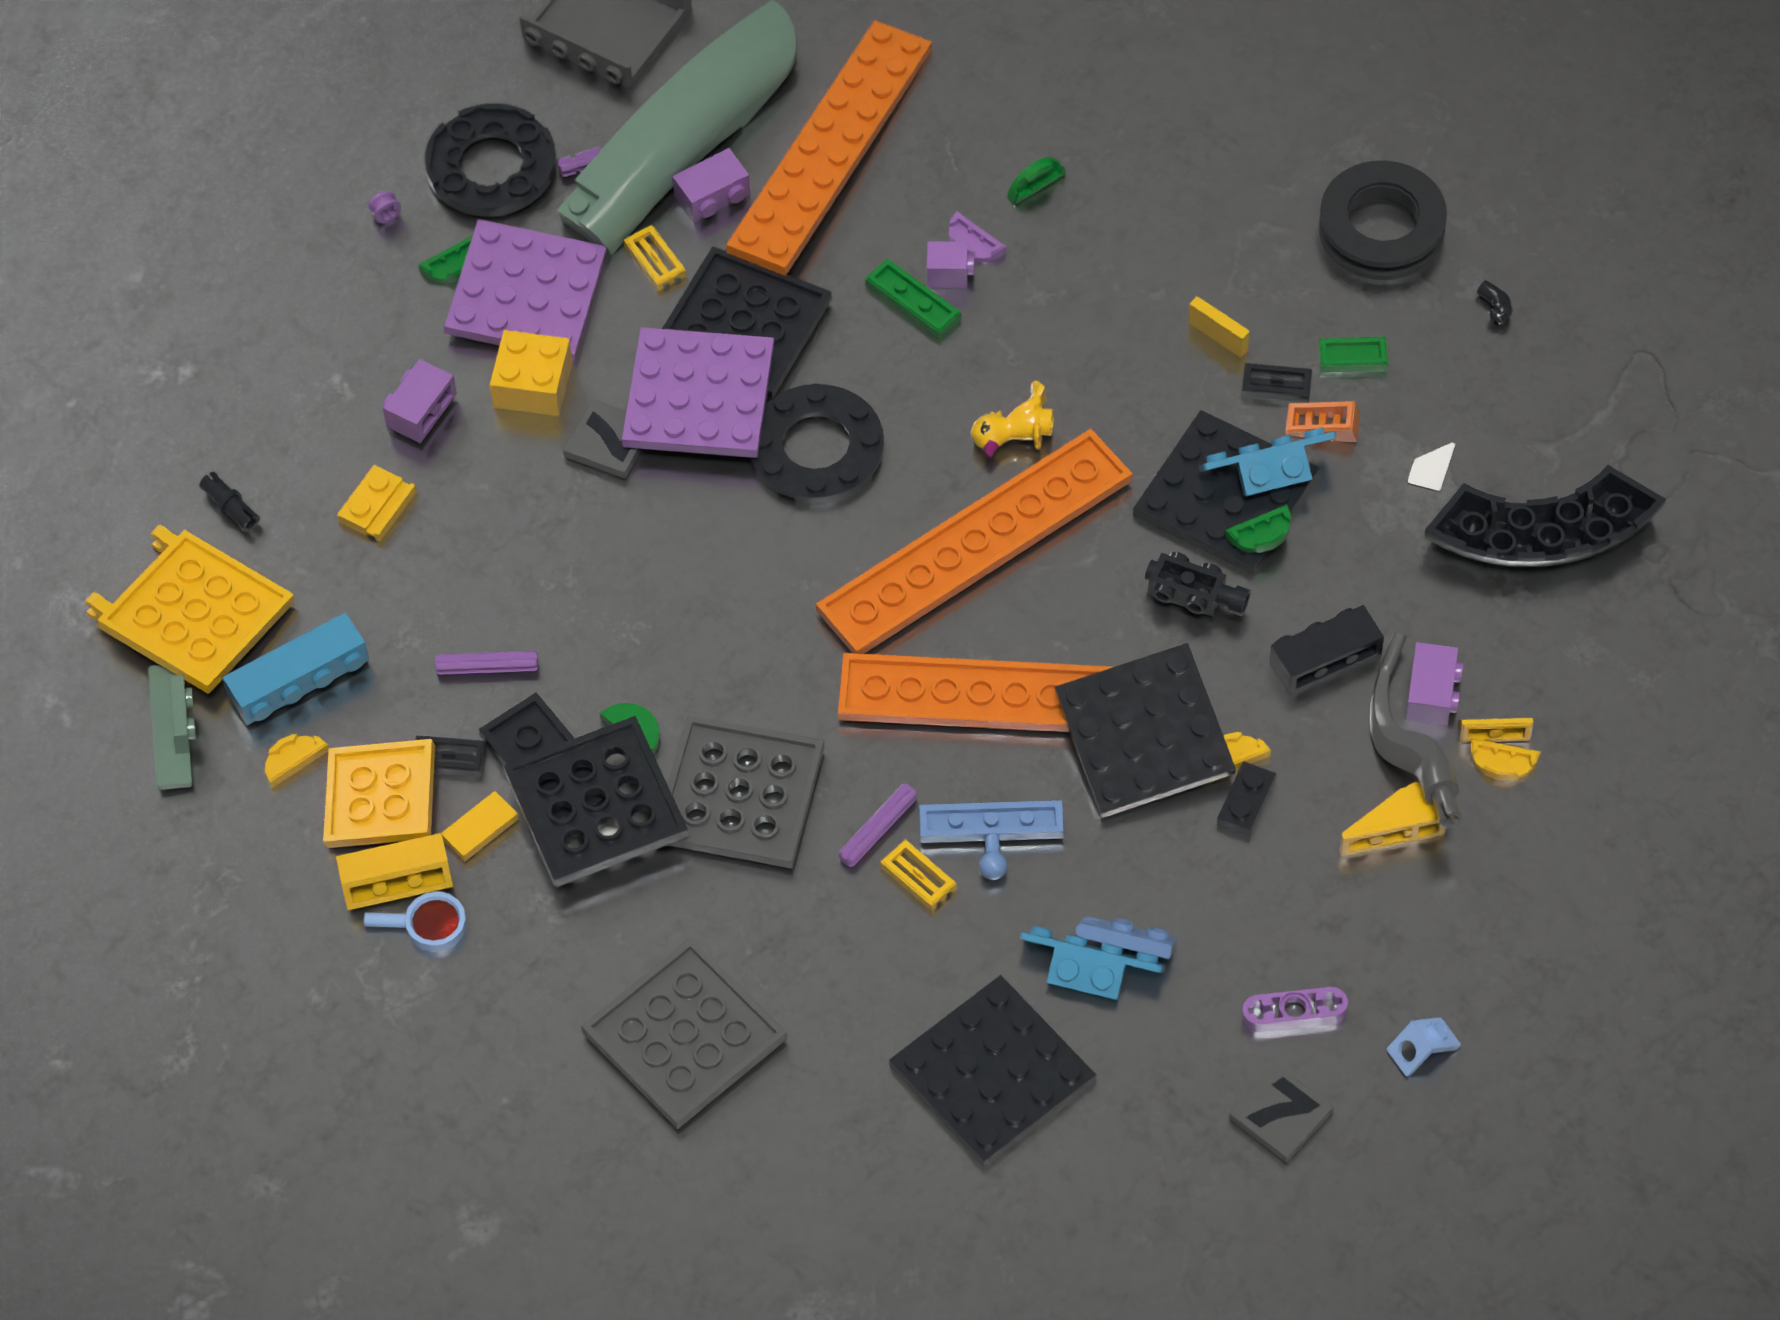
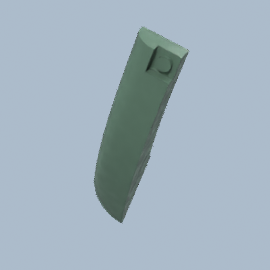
(681, 125)

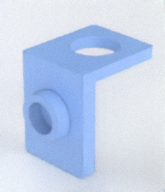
(1428, 1037)

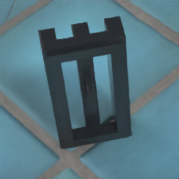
(1276, 387)
(457, 764)

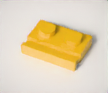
(376, 503)

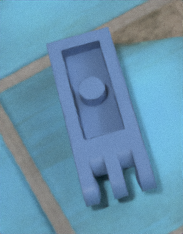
(1124, 935)

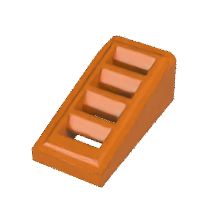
(1324, 410)

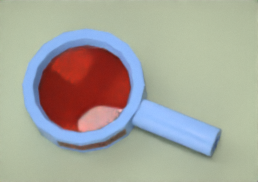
(431, 921)

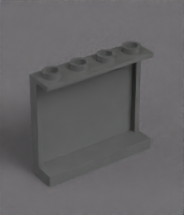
(606, 35)

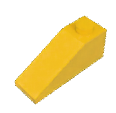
(1395, 821)

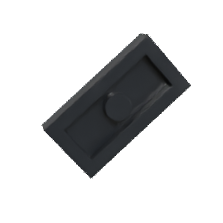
(1246, 799)

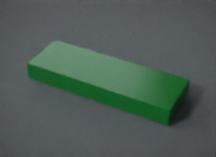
(913, 298)

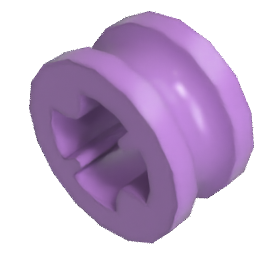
(384, 207)

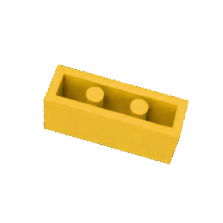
(394, 871)

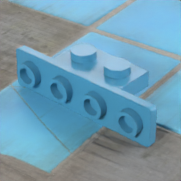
(1273, 466)
(1088, 967)

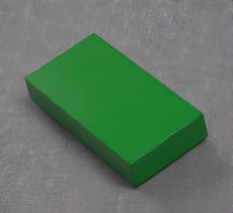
(1353, 354)

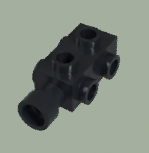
(1194, 586)

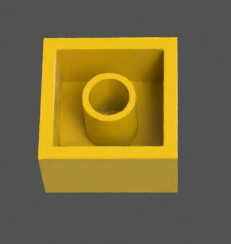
(531, 373)

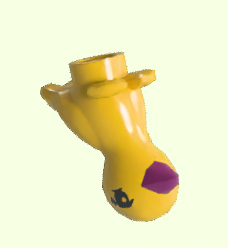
(1025, 423)

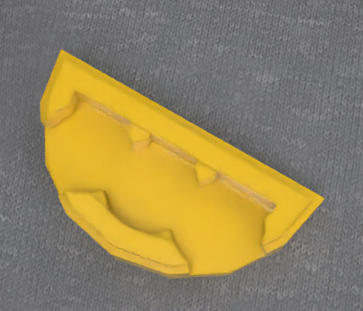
(1246, 748)
(292, 755)
(1501, 760)

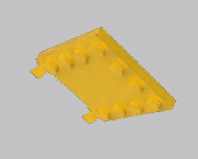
(192, 609)

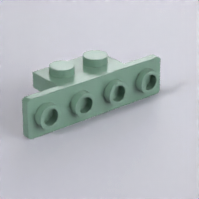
(171, 728)

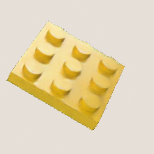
(379, 793)

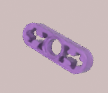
(1304, 997)

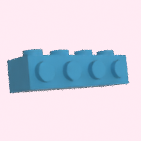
(296, 669)

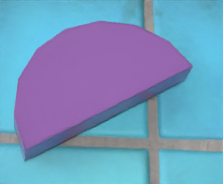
(979, 242)

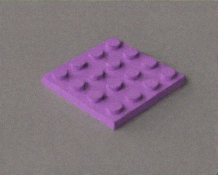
(524, 285)
(698, 392)

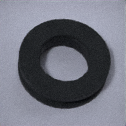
(1388, 182)

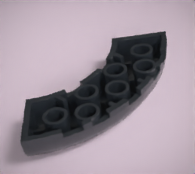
(1548, 528)

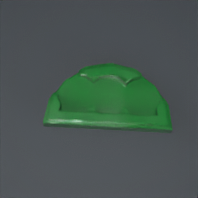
(1035, 178)
(447, 264)
(1261, 532)
(646, 720)

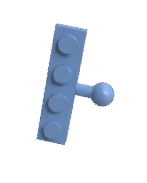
(990, 824)

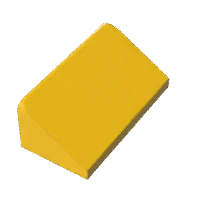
(1495, 729)

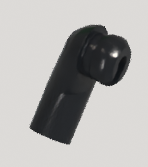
(1499, 299)

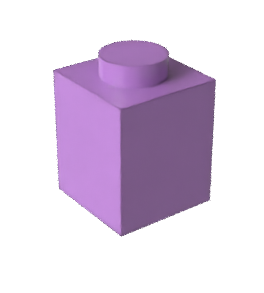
(948, 264)

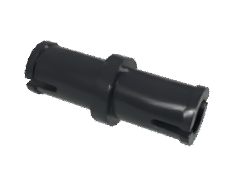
(229, 501)

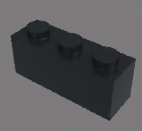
(1326, 649)

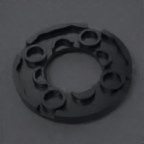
(490, 121)
(827, 483)

